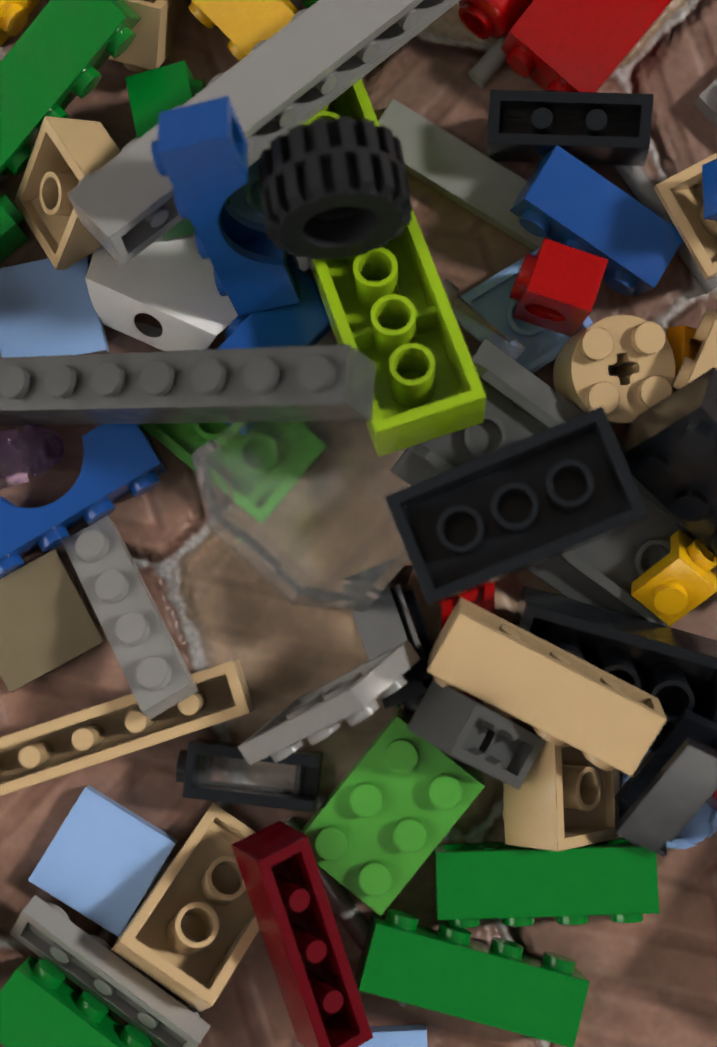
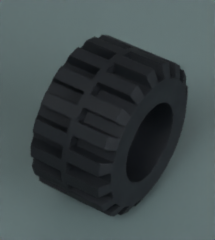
(334, 188)

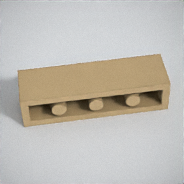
(545, 688)

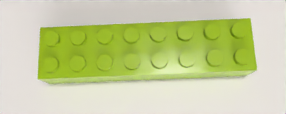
(401, 319)

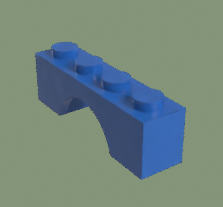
(206, 162)
(115, 463)

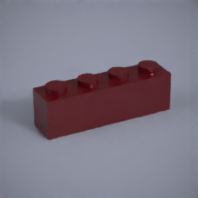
(302, 937)

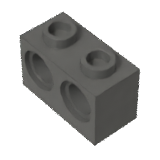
(475, 734)

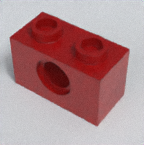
(557, 287)

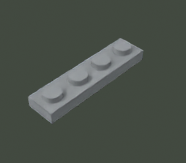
(129, 618)
(97, 970)

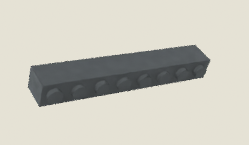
(189, 386)

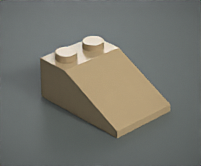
(195, 916)

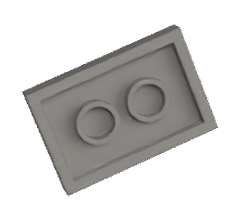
(319, 711)

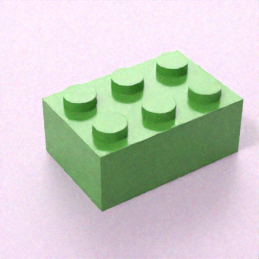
(390, 813)

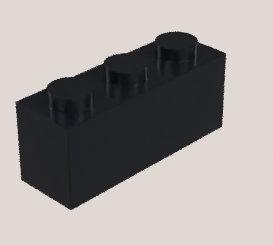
(585, 124)

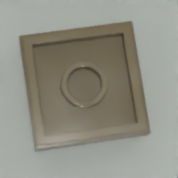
(43, 621)

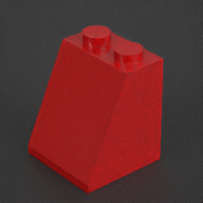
(578, 41)

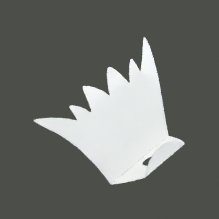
(170, 285)

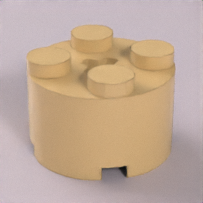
(633, 348)

